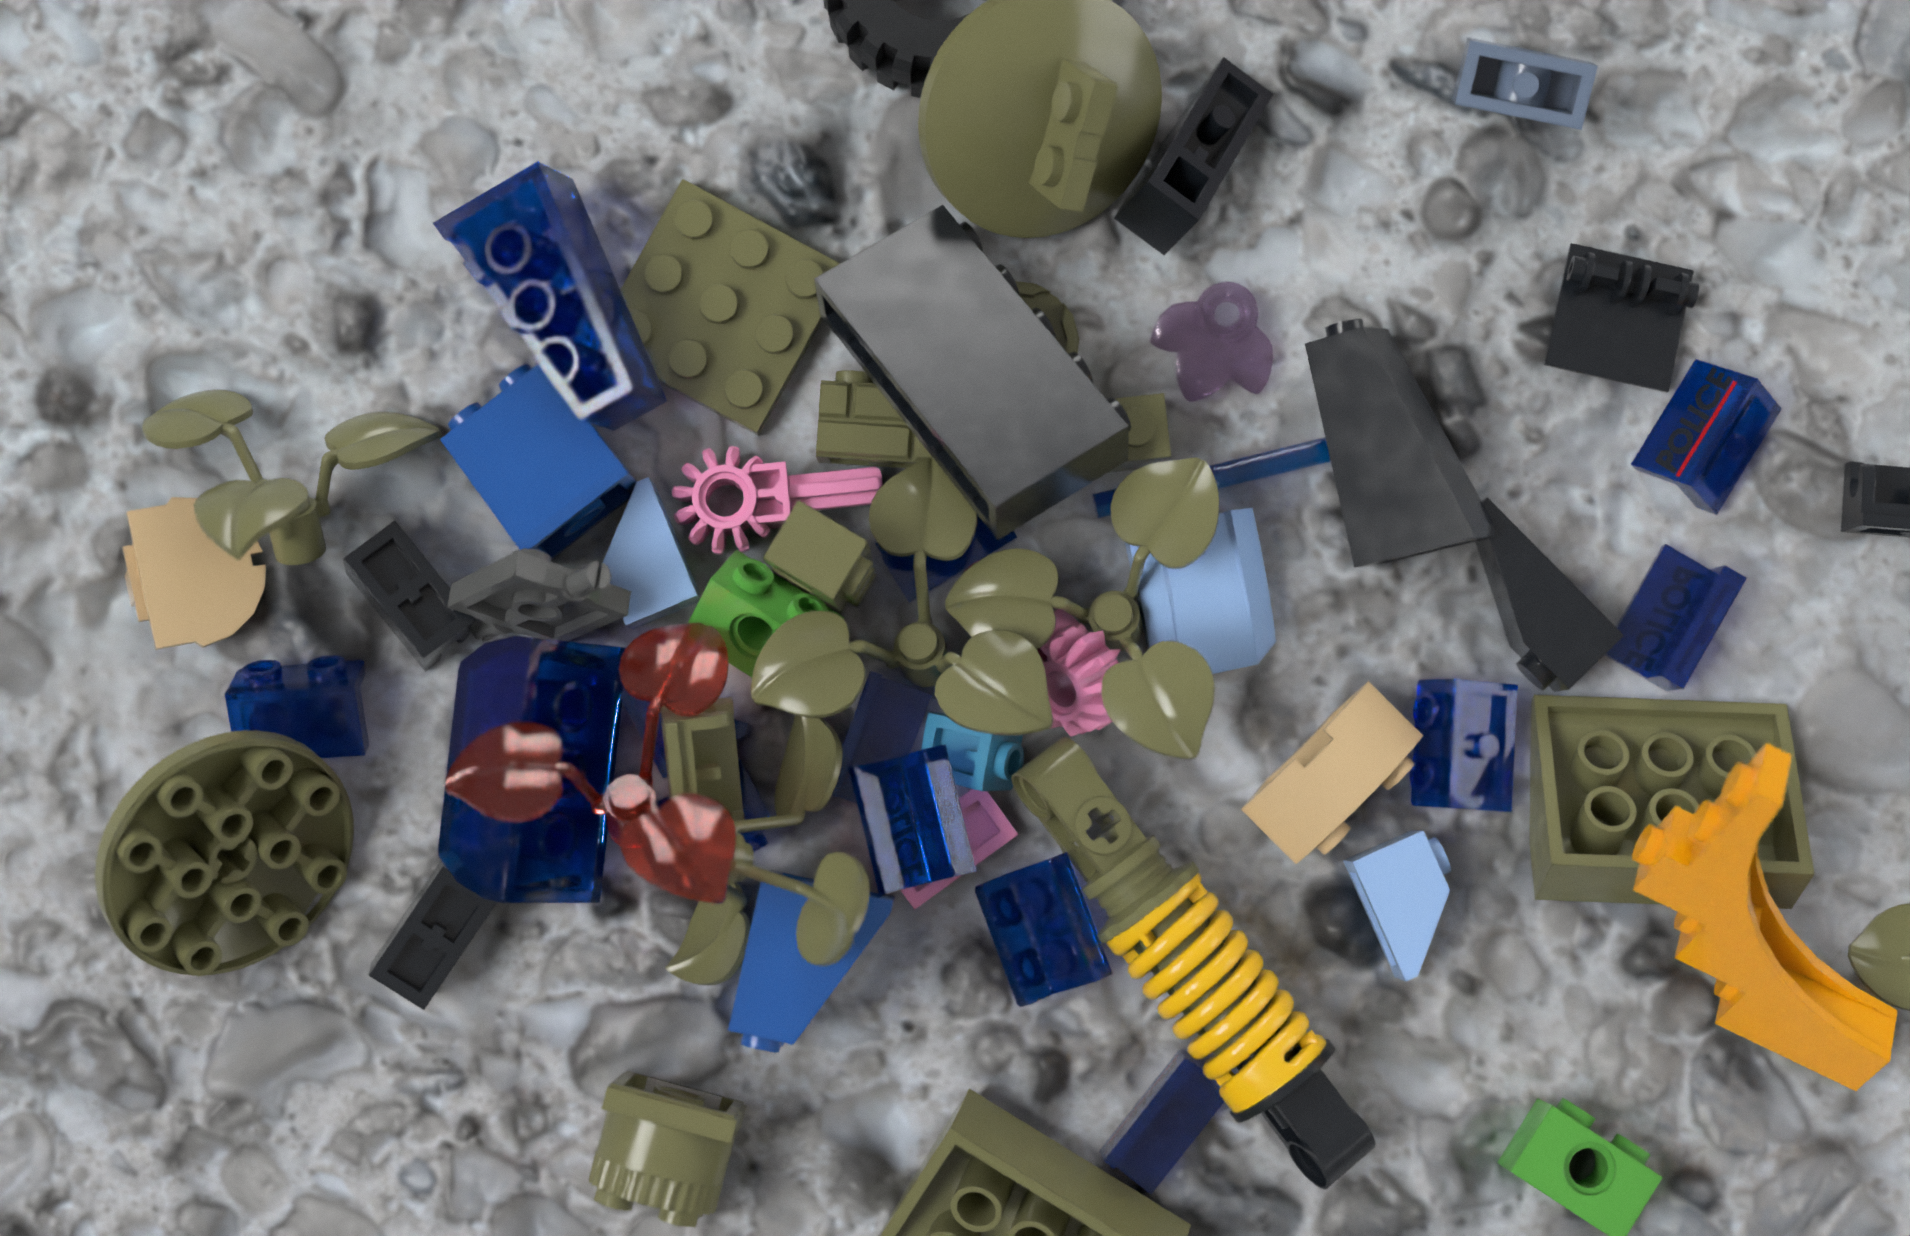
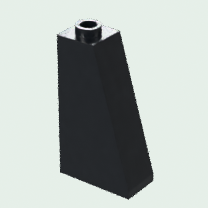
(1388, 453)

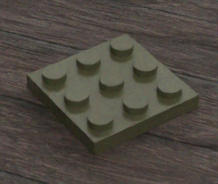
(724, 305)

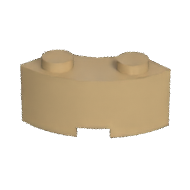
(1333, 774)

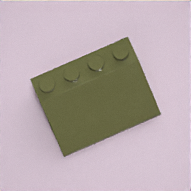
(1624, 764)
(1011, 1180)

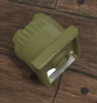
(664, 1147)

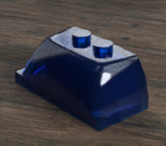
(578, 696)

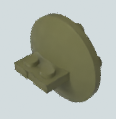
(1039, 113)
(224, 852)

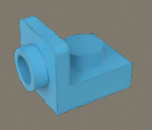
(976, 758)

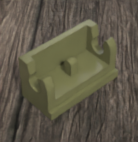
(704, 755)

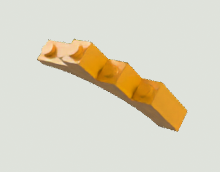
(1733, 930)

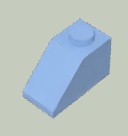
(649, 559)
(1402, 896)

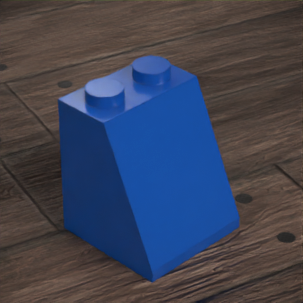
(538, 463)
(776, 985)

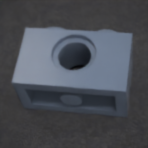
(1524, 83)

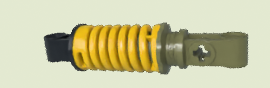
(1171, 927)

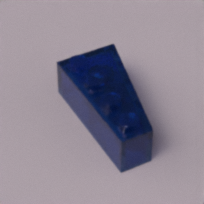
(556, 289)

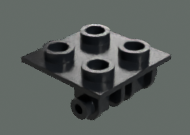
(1620, 317)

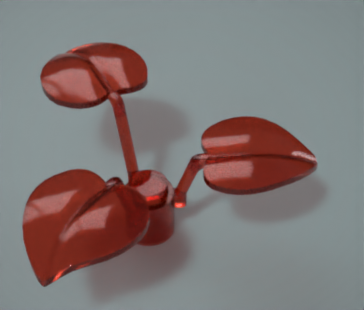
(678, 848)

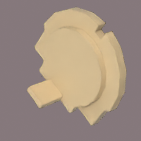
(186, 580)

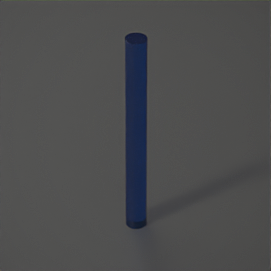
(1248, 468)

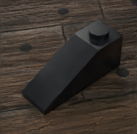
(1194, 158)
(1541, 610)

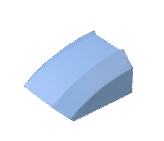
(1216, 602)

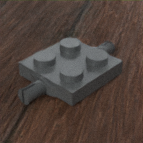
(538, 598)

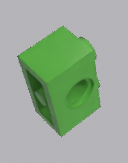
(748, 606)
(1613, 1191)

